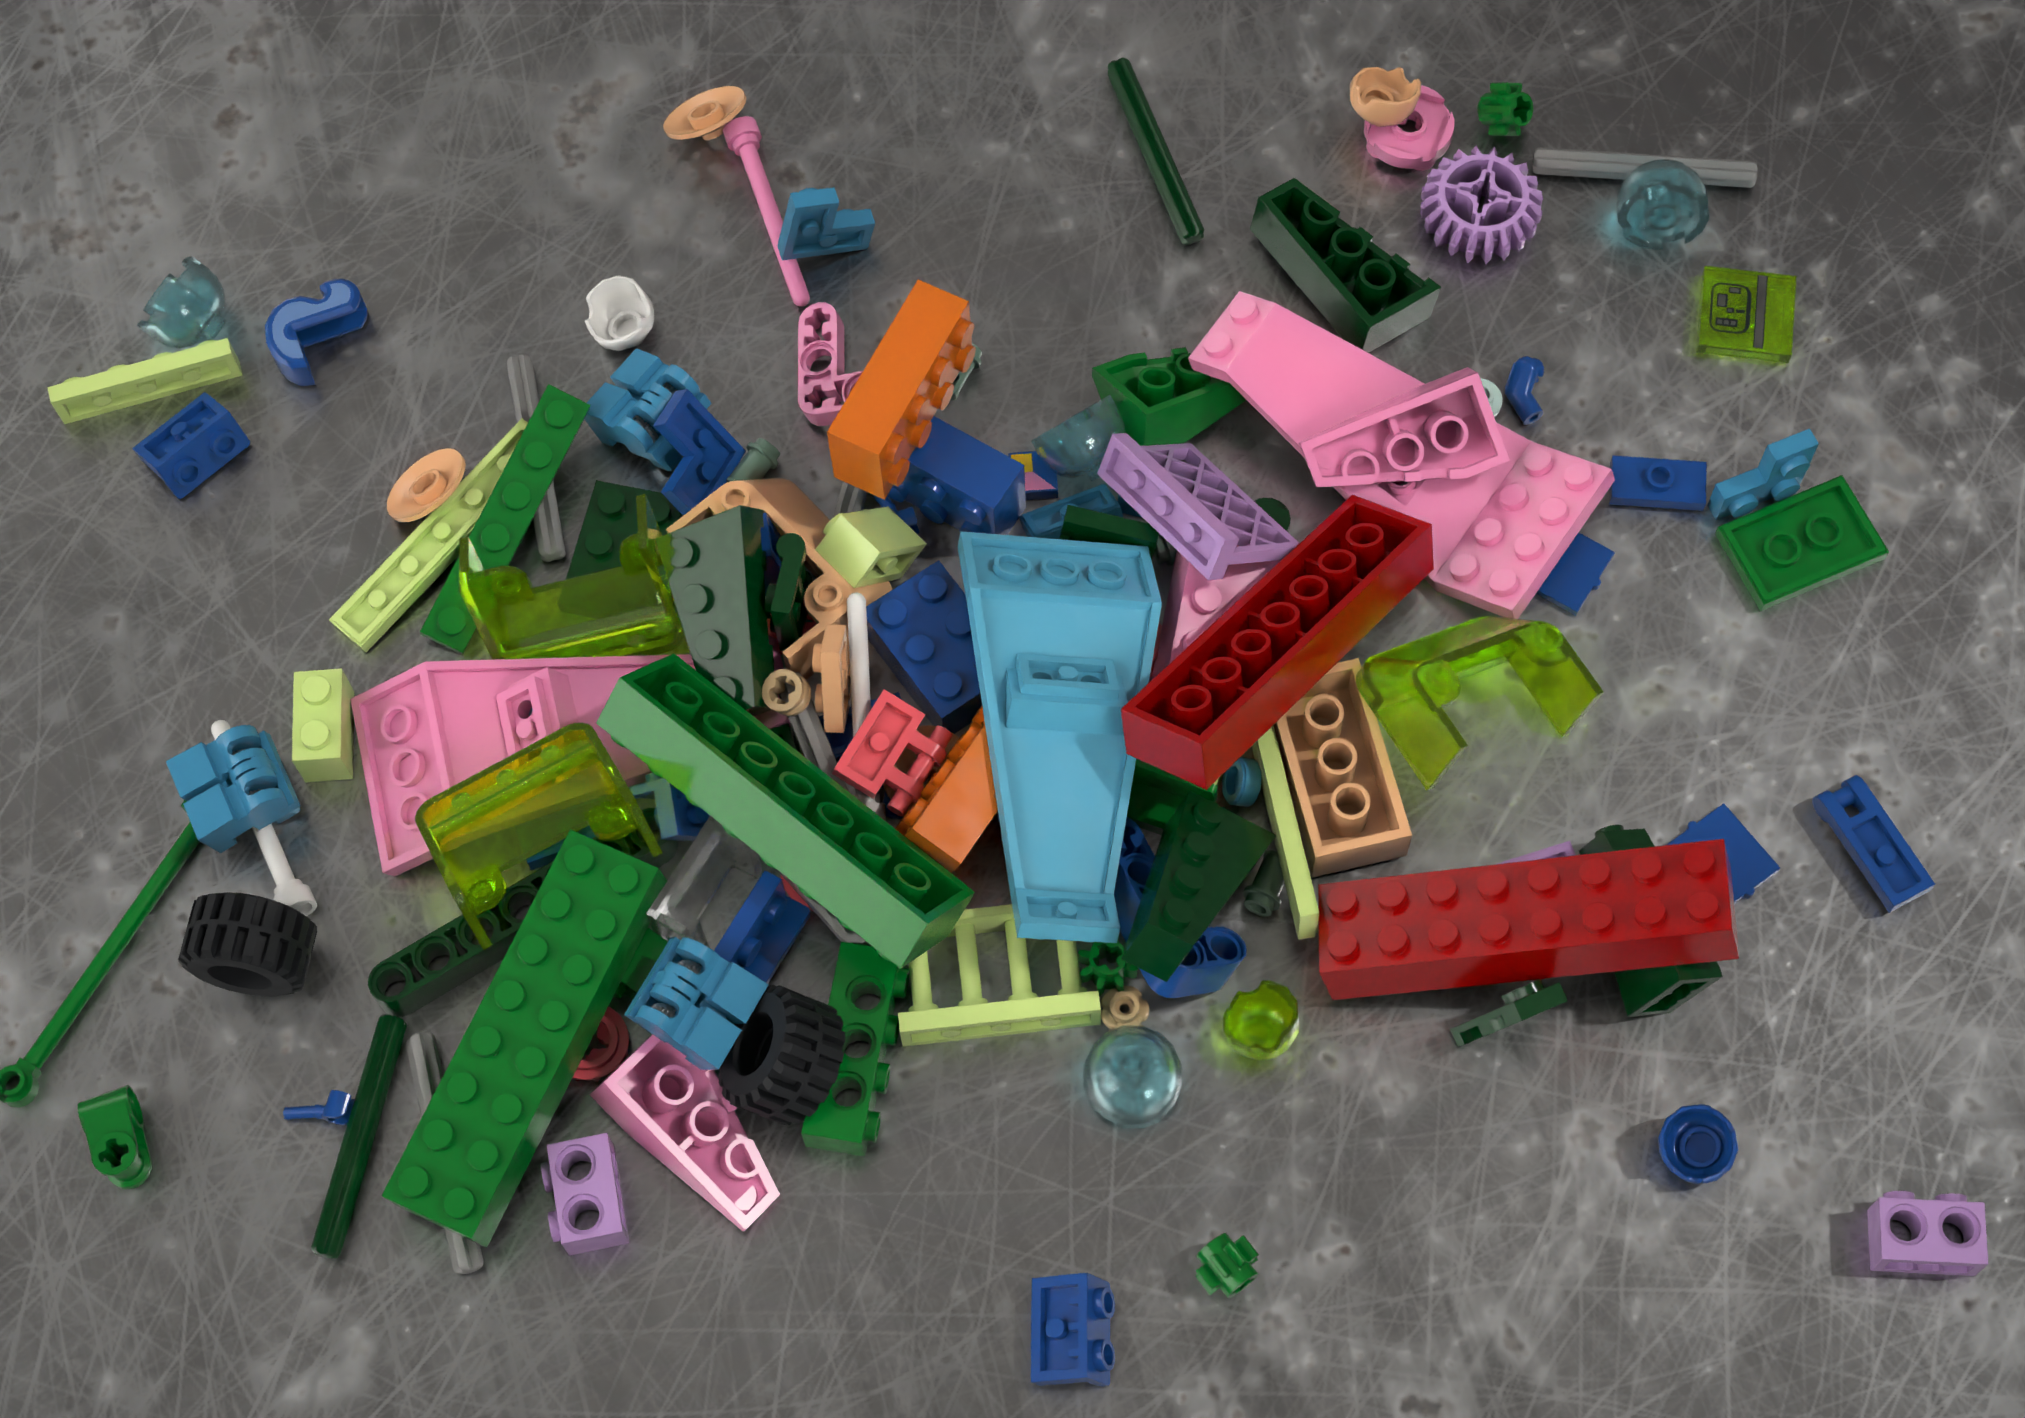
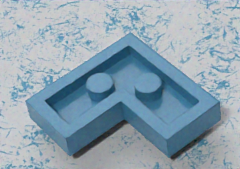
(817, 228)
(1775, 477)

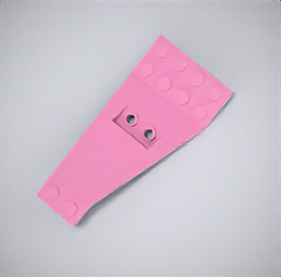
(1490, 531)
(466, 715)

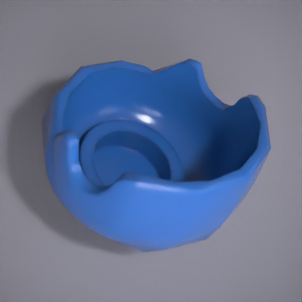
(1698, 1144)

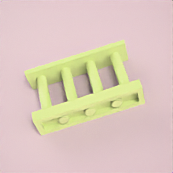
(974, 1015)

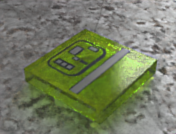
(1746, 314)

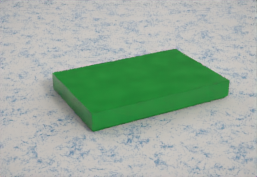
(1801, 543)

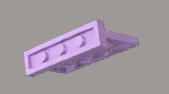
(1193, 505)

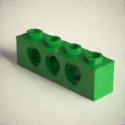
(858, 973)

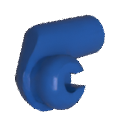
(1519, 386)

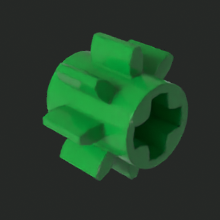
(1505, 109)
(1102, 975)
(1227, 1265)

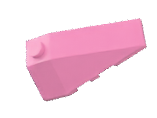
(1418, 436)
(689, 1128)

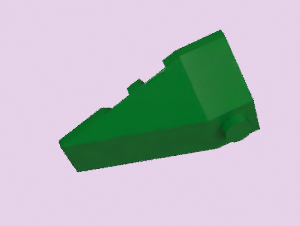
(1164, 396)

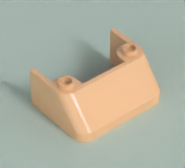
(792, 513)

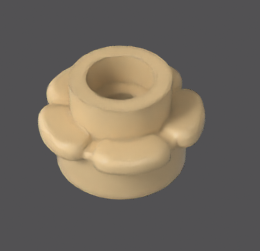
(1131, 997)

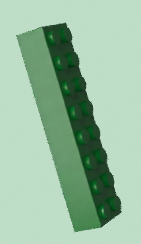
(785, 809)
(526, 1039)

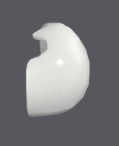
(619, 313)

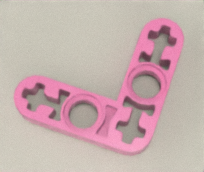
(832, 380)

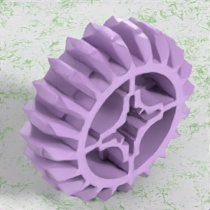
(1507, 214)

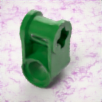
(117, 1136)

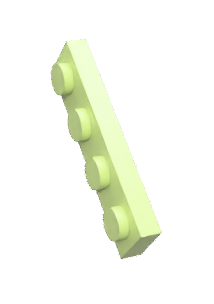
(145, 381)

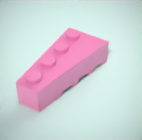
(1198, 602)

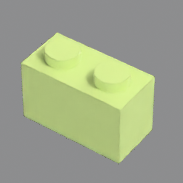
(869, 546)
(323, 725)

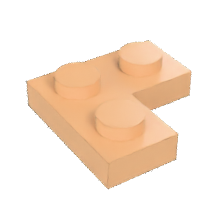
(833, 663)

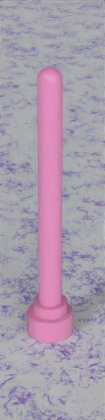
(743, 138)

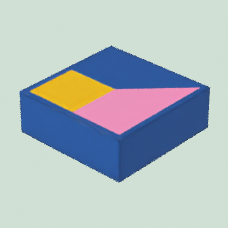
(1039, 479)

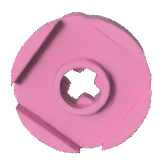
(1419, 148)

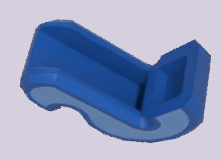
(309, 321)

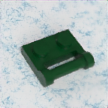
(786, 597)

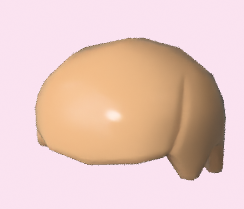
(1384, 95)

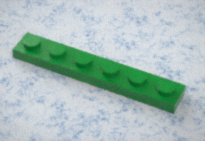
(510, 508)

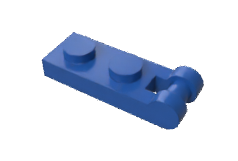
(1874, 843)

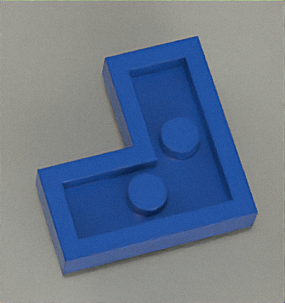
(706, 449)

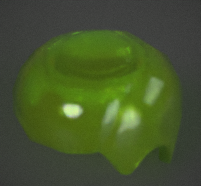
(1262, 1021)

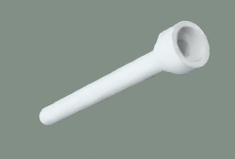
(860, 679)
(288, 889)

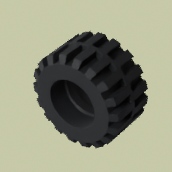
(248, 944)
(784, 1057)

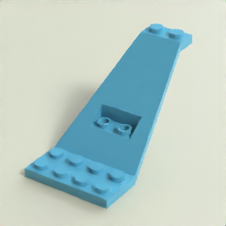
(1058, 652)

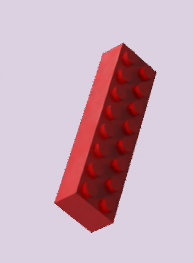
(1277, 641)
(1528, 920)

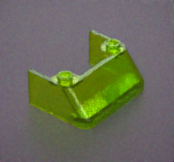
(585, 616)
(1422, 677)
(523, 809)

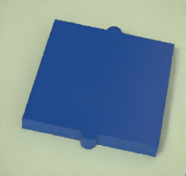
(1576, 574)
(1747, 858)

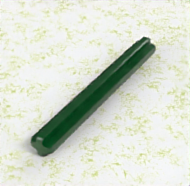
(1155, 151)
(359, 1137)

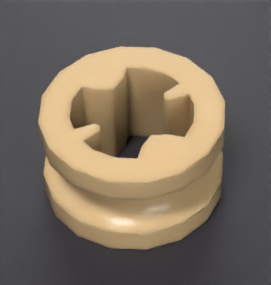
(775, 684)

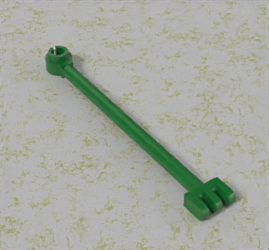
(29, 1067)

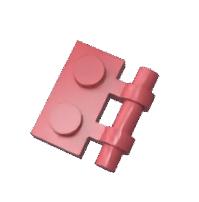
(879, 744)

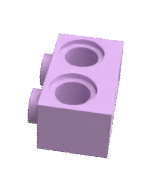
(596, 1191)
(1929, 1247)

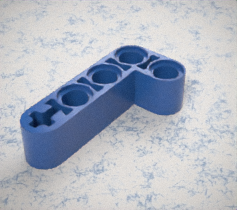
(1211, 958)

